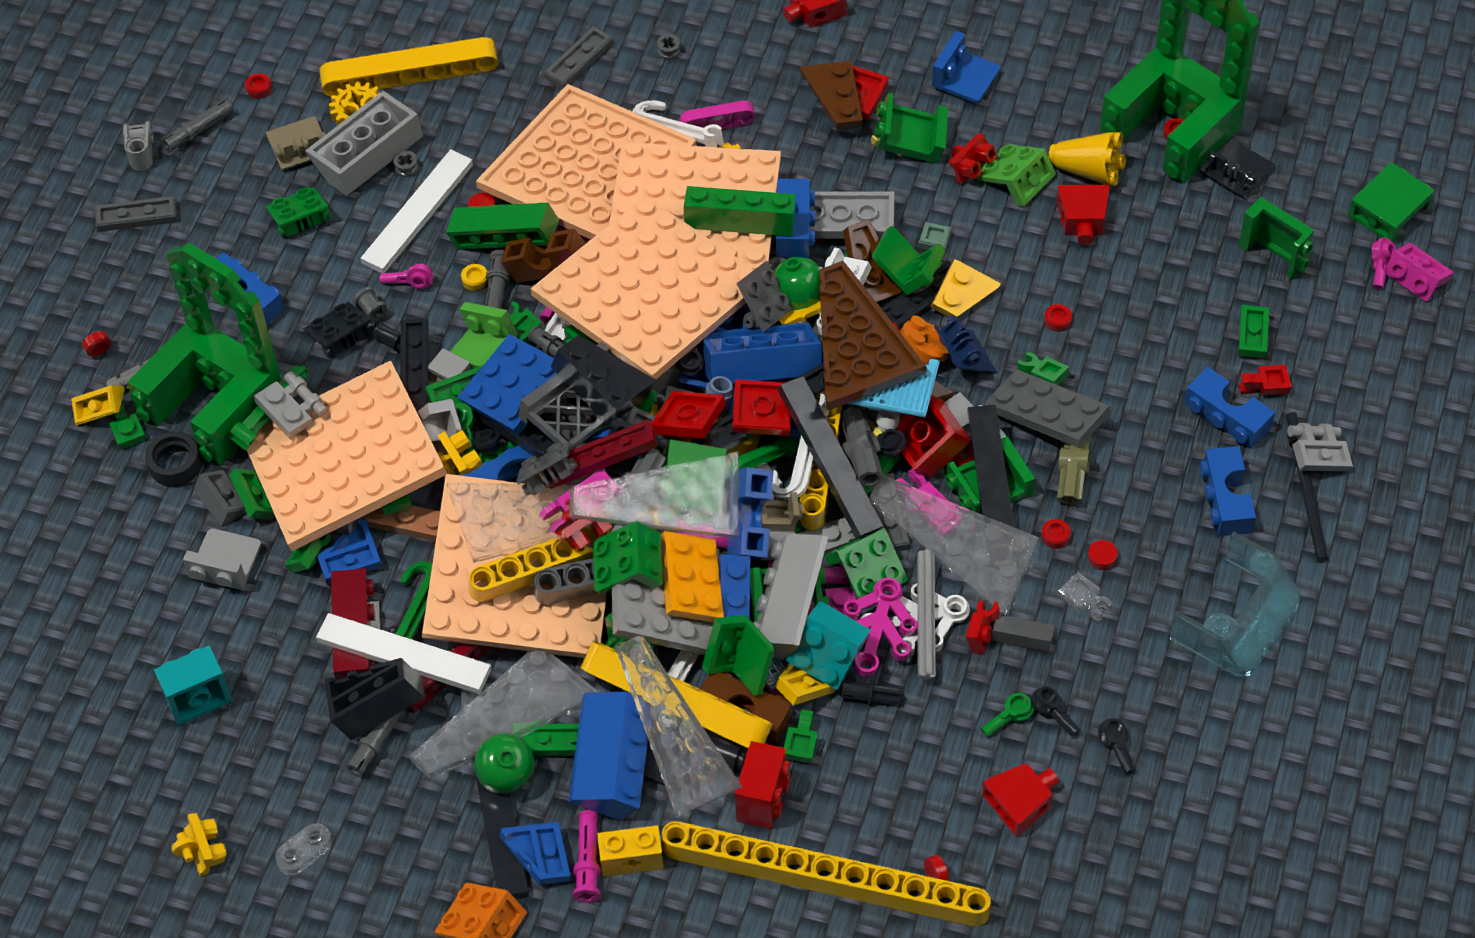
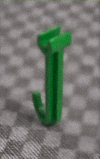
(245, 433)
(766, 454)
(417, 609)

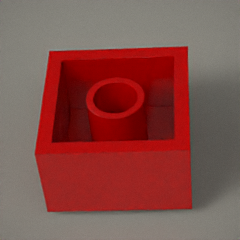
(933, 438)
(762, 782)

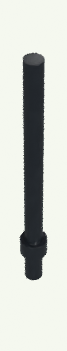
(1309, 499)

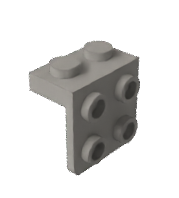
(223, 559)

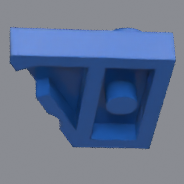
(350, 552)
(539, 851)

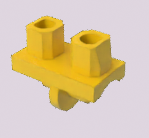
(454, 445)
(193, 844)

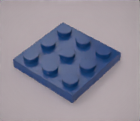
(506, 379)

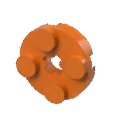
(924, 340)

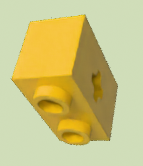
(630, 851)

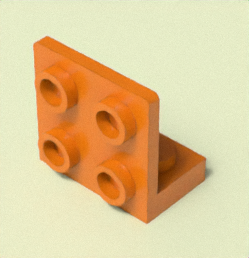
(481, 914)

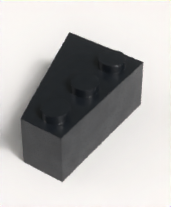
(601, 378)
(372, 696)

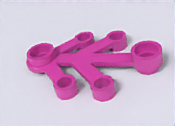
(880, 622)

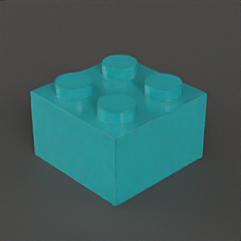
(829, 645)
(193, 685)

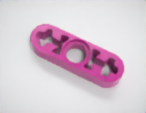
(741, 112)

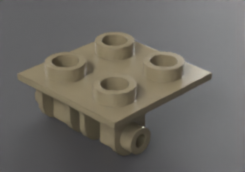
(292, 140)

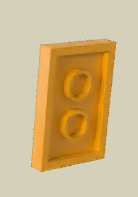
(691, 577)

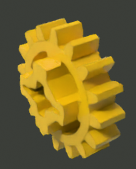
(350, 100)

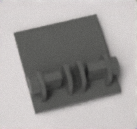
(763, 298)
(533, 466)

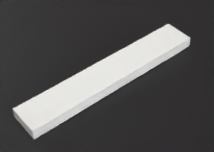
(416, 211)
(386, 646)

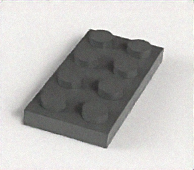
(1048, 408)

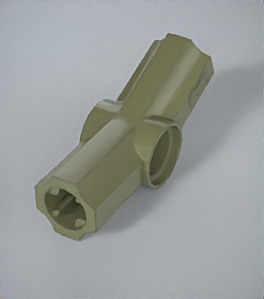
(1073, 467)

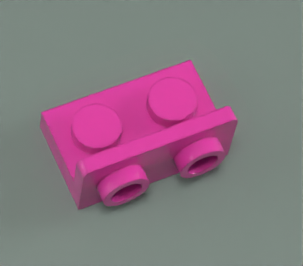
(1417, 271)

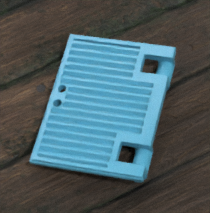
(907, 397)

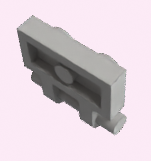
(284, 410)
(1320, 454)

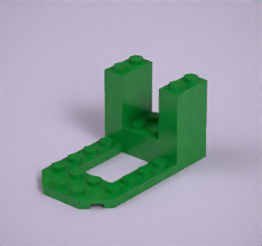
(1185, 89)
(208, 356)

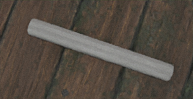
(926, 614)

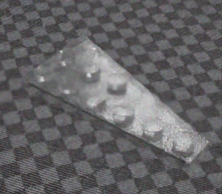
(678, 497)
(502, 517)
(970, 545)
(516, 703)
(683, 751)

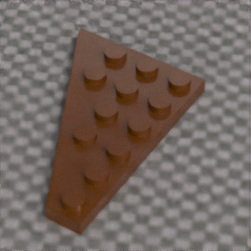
(859, 341)

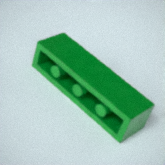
(740, 210)
(500, 224)

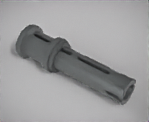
(497, 278)

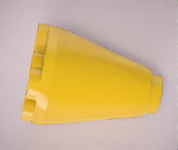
(1091, 157)

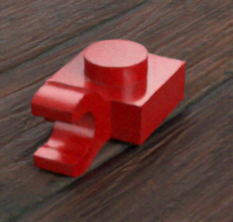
(1270, 379)
(979, 631)

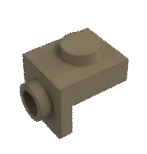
(782, 515)

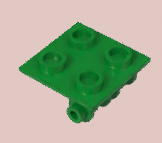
(298, 206)

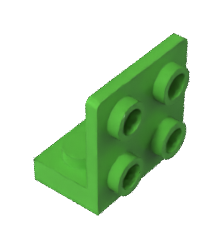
(1021, 169)
(485, 332)

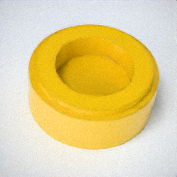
(474, 277)

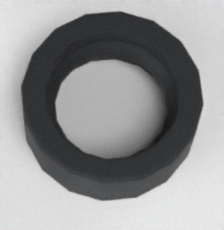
(167, 442)

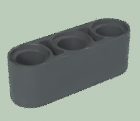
(563, 588)

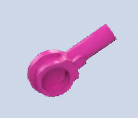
(1381, 254)
(418, 276)

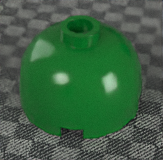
(799, 281)
(503, 763)

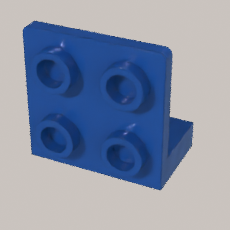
(963, 72)

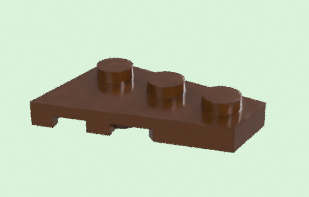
(837, 92)
(860, 245)

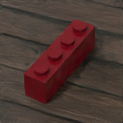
(351, 601)

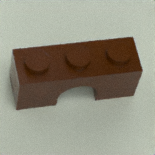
(529, 262)
(767, 706)

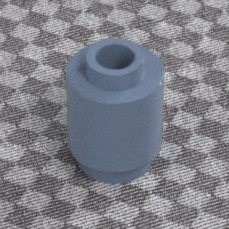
(721, 386)

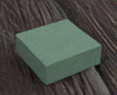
(934, 234)

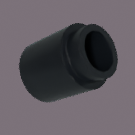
(730, 751)

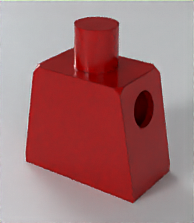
(815, 11)
(1082, 210)
(1020, 796)

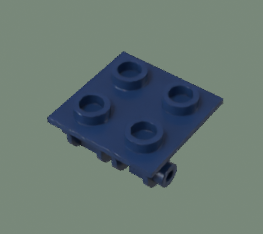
(964, 346)

